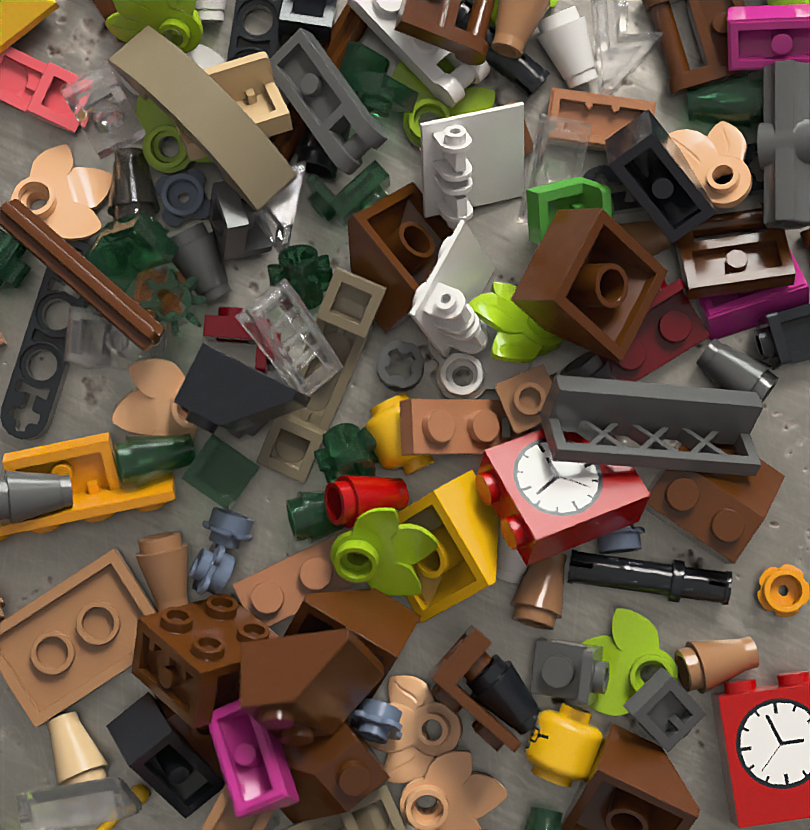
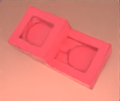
(36, 88)

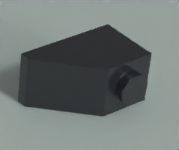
(658, 176)
(233, 394)
(163, 756)

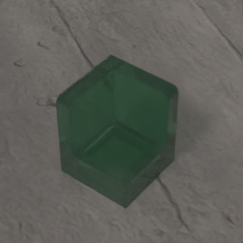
(221, 472)

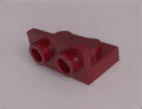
(664, 334)

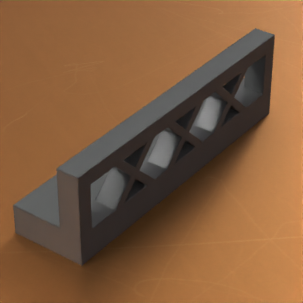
(648, 416)

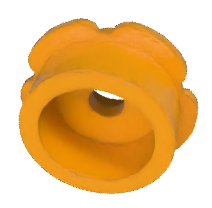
(797, 594)

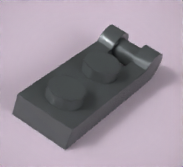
(325, 101)

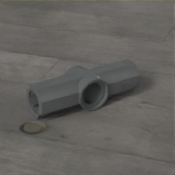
(785, 145)

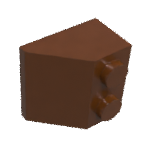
(590, 282)
(714, 508)
(306, 682)

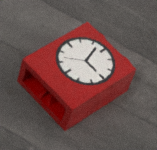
(555, 503)
(765, 748)

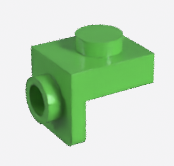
(565, 194)

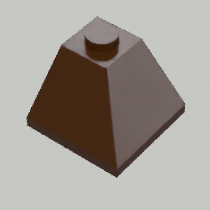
(396, 249)
(370, 614)
(332, 774)
(631, 789)

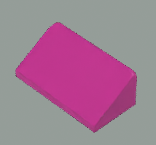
(767, 35)
(740, 311)
(251, 762)

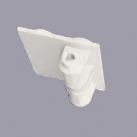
(472, 161)
(442, 302)

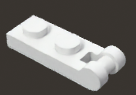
(418, 55)

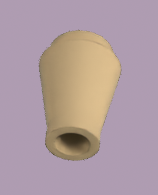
(74, 751)

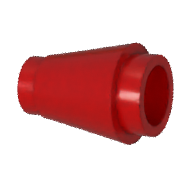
(355, 495)

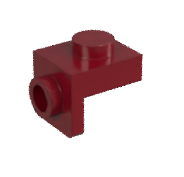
(227, 329)

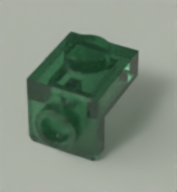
(368, 77)
(357, 195)
(130, 247)

